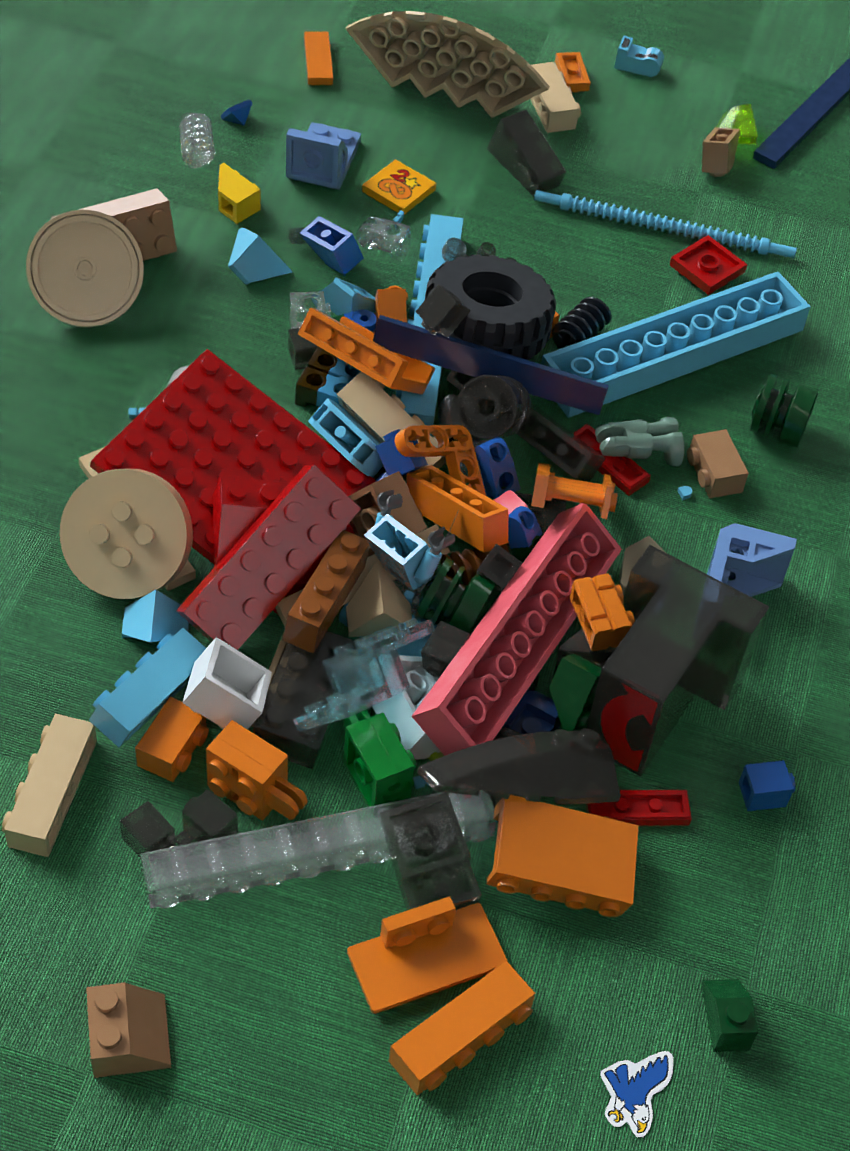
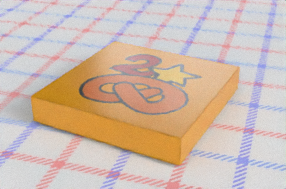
(399, 187)

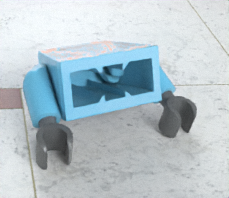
(400, 549)

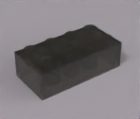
(296, 684)

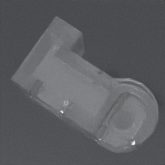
(385, 236)

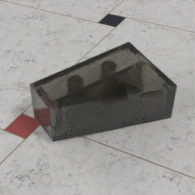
(526, 153)

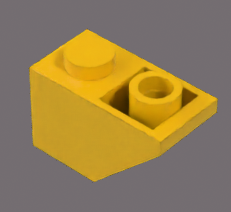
(237, 195)

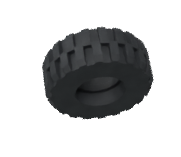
(507, 303)

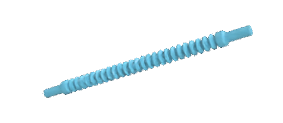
(566, 201)

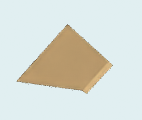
(376, 604)

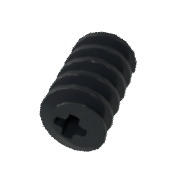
(581, 322)

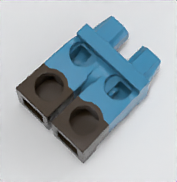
(323, 379)

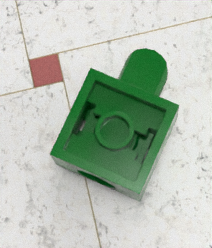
(377, 759)

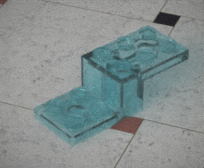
(364, 673)

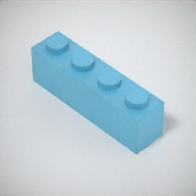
(148, 688)

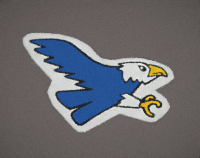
(632, 1090)

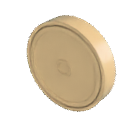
(84, 268)
(126, 533)

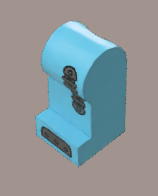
(638, 58)

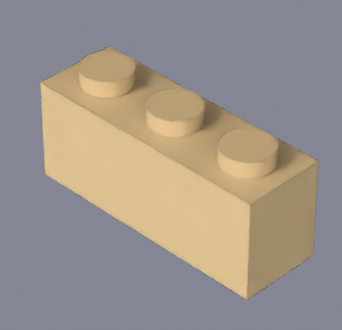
(555, 106)

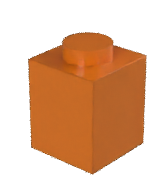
(391, 304)

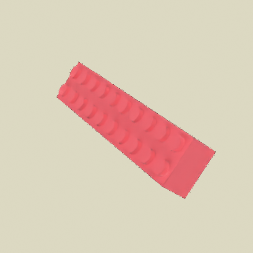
(516, 634)

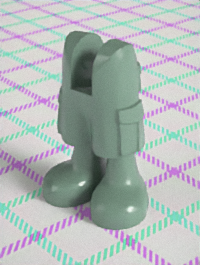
(635, 439)

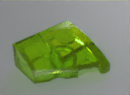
(741, 118)

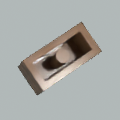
(717, 463)

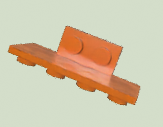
(425, 953)

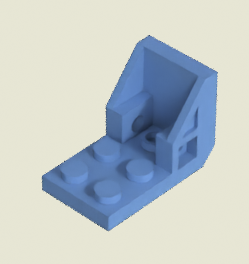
(320, 154)
(751, 558)

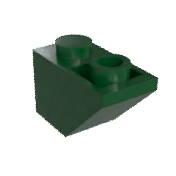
(574, 691)

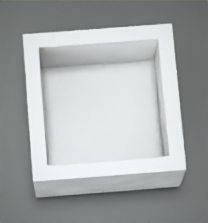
(227, 686)

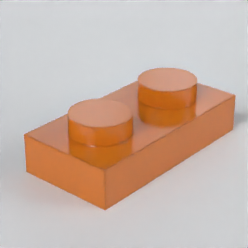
(573, 70)

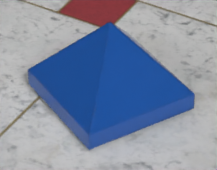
(237, 113)

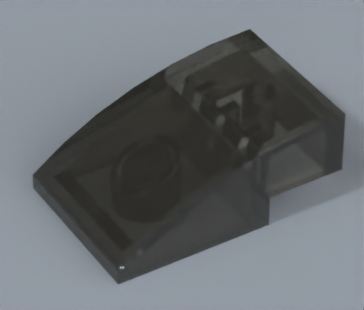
(430, 853)

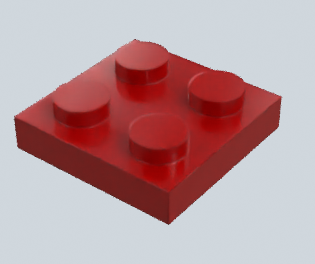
(708, 264)

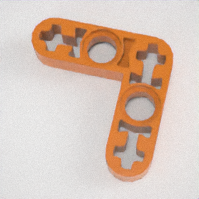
(454, 452)

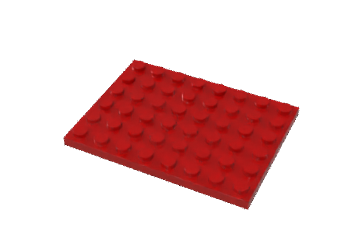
(215, 427)

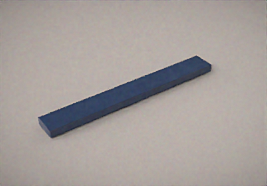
(805, 118)
(479, 360)

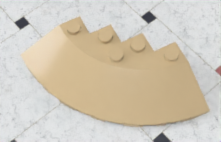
(447, 56)

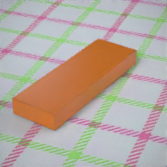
(318, 58)

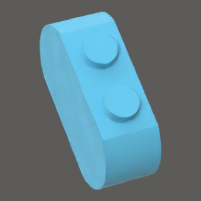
(347, 437)

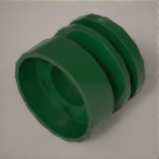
(783, 410)
(453, 598)

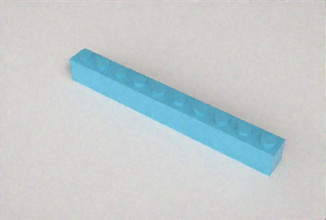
(436, 235)

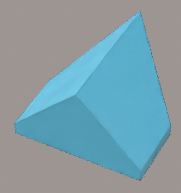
(254, 259)
(347, 297)
(152, 618)

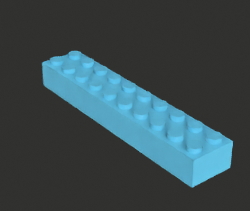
(685, 338)

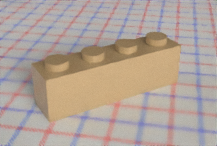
(379, 412)
(50, 785)

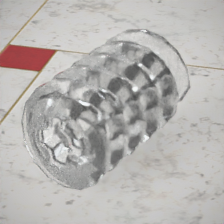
(196, 139)

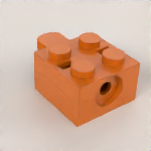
(251, 774)

